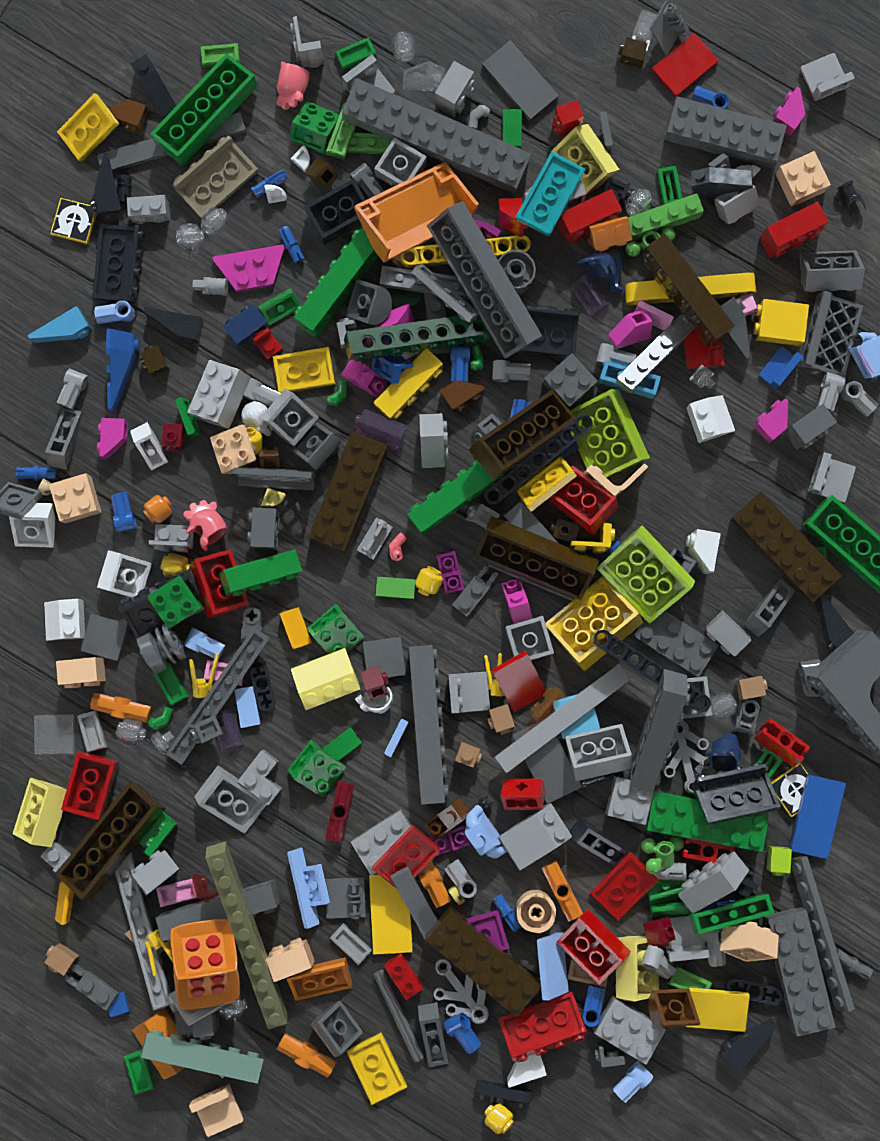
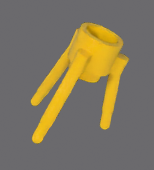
(493, 686)
(200, 687)
(155, 941)

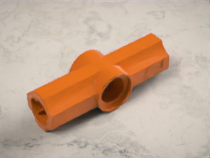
(120, 707)
(433, 883)
(568, 901)
(306, 1055)

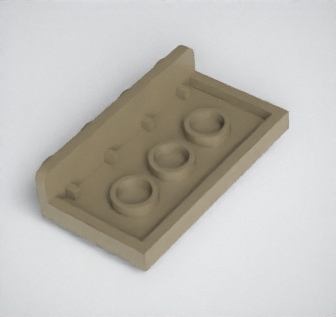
(214, 176)

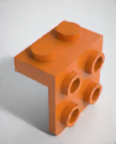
(610, 233)

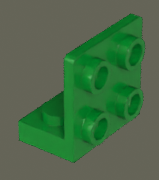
(313, 127)
(174, 602)
(335, 631)
(316, 769)
(157, 834)

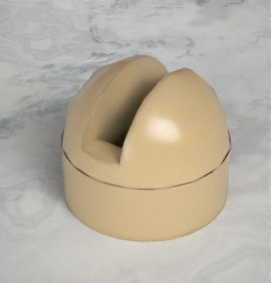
(44, 487)

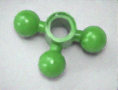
(633, 248)
(664, 853)

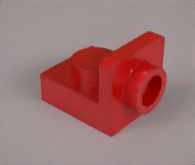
(267, 343)

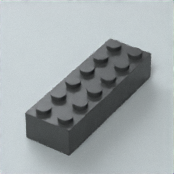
(725, 132)
(659, 730)
(260, 897)
(800, 972)

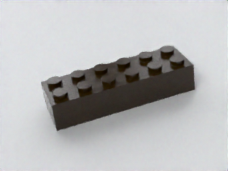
(687, 291)
(521, 434)
(348, 492)
(786, 547)
(536, 558)
(110, 841)
(483, 961)

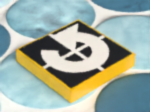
(73, 221)
(790, 788)

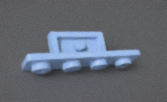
(309, 887)

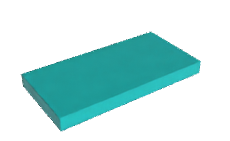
(550, 194)

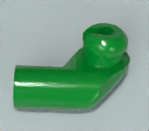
(478, 362)
(340, 396)
(162, 721)

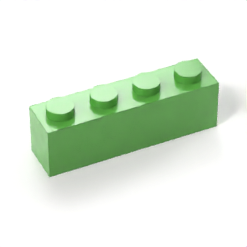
(665, 216)

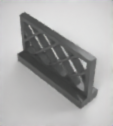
(817, 327)
(275, 478)

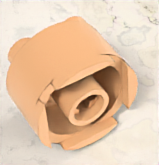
(533, 922)

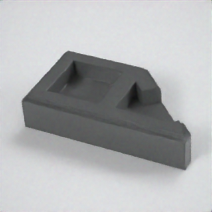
(605, 132)

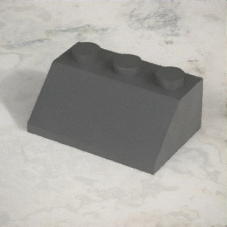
(831, 271)

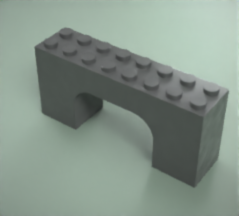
(846, 684)

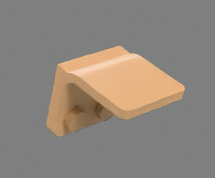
(596, 475)

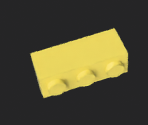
(588, 152)
(325, 679)
(40, 813)
(632, 979)

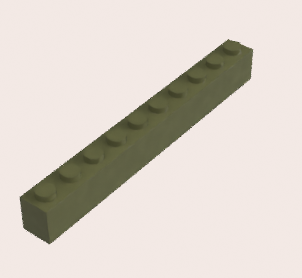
(246, 934)

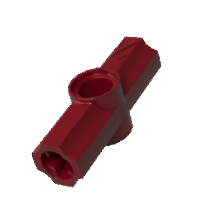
(337, 824)

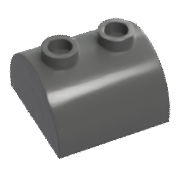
(369, 303)
(317, 447)
(336, 1028)

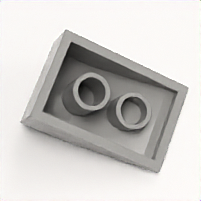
(229, 800)
(535, 836)

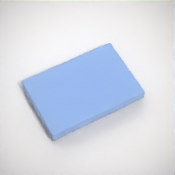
(552, 967)

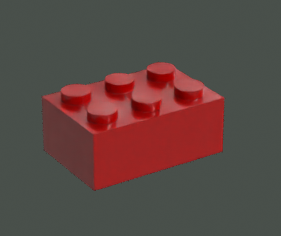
(576, 221)
(794, 230)
(585, 502)
(210, 586)
(90, 785)
(593, 946)

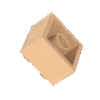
(802, 179)
(75, 498)
(77, 671)
(749, 942)
(290, 959)

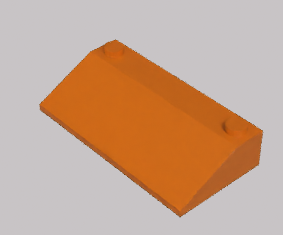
(400, 215)

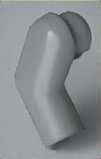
(477, 113)

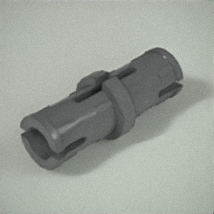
(853, 965)

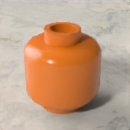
(157, 509)

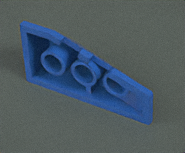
(122, 352)

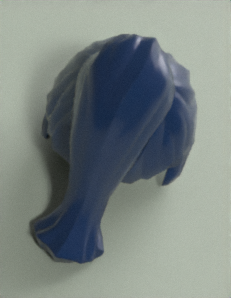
(606, 265)
(725, 750)

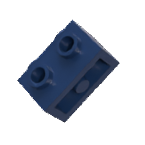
(245, 325)

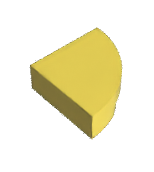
(272, 498)
(455, 893)

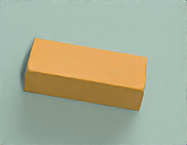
(295, 628)
(64, 904)

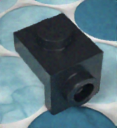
(620, 189)
(684, 561)

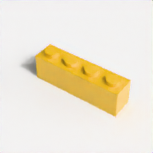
(410, 384)

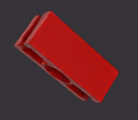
(792, 747)
(701, 845)

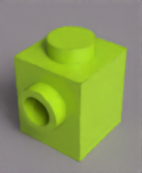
(779, 860)

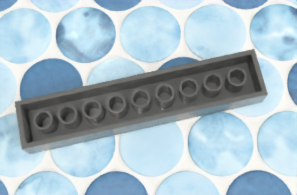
(435, 136)

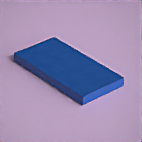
(817, 816)

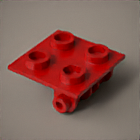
(700, 354)

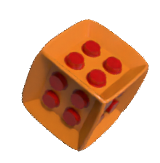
(204, 964)

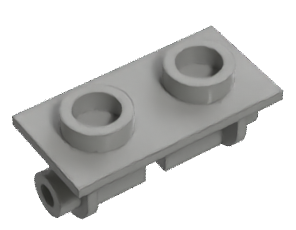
(374, 538)

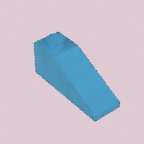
(65, 327)

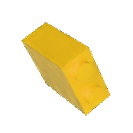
(781, 322)

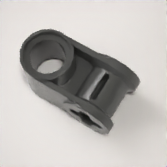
(248, 624)
(804, 669)
(745, 718)

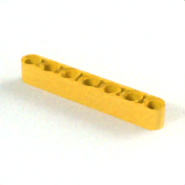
(439, 259)
(718, 285)

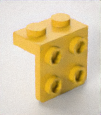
(606, 537)

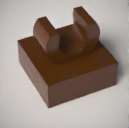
(269, 458)

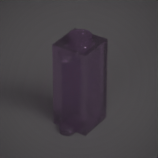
(380, 428)

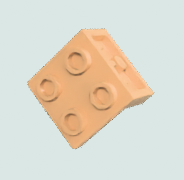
(233, 449)
(217, 1110)

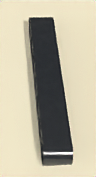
(548, 458)
(644, 662)

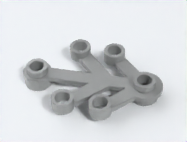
(684, 753)
(463, 994)

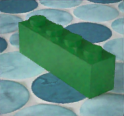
(260, 572)
(731, 913)

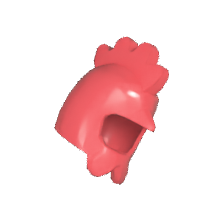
(291, 85)
(205, 522)

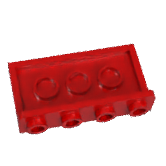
(543, 1027)

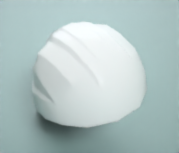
(251, 417)
(377, 705)

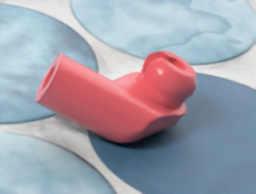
(395, 547)

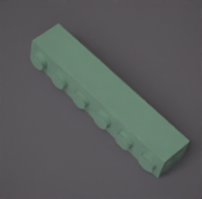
(201, 1057)

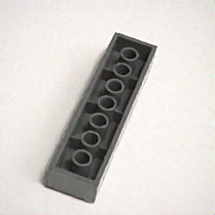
(483, 279)
(427, 724)

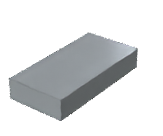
(92, 731)
(350, 944)

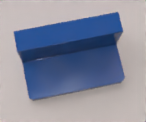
(390, 367)
(779, 367)

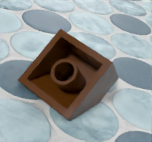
(672, 1008)

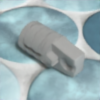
(211, 286)
(676, 872)

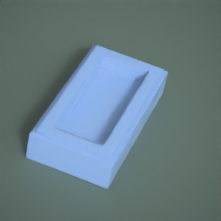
(247, 707)
(396, 737)

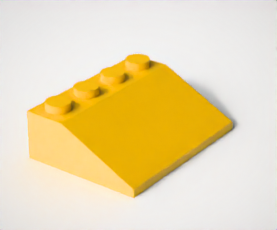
(598, 610)

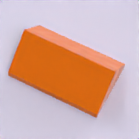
(321, 979)
(162, 1022)

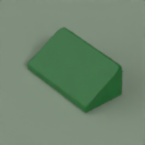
(279, 306)
(664, 891)
(669, 910)

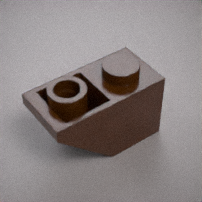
(130, 115)
(460, 393)
(447, 818)

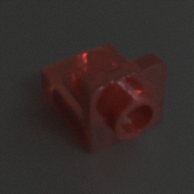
(200, 883)

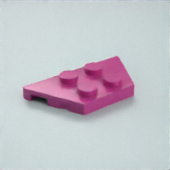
(251, 268)

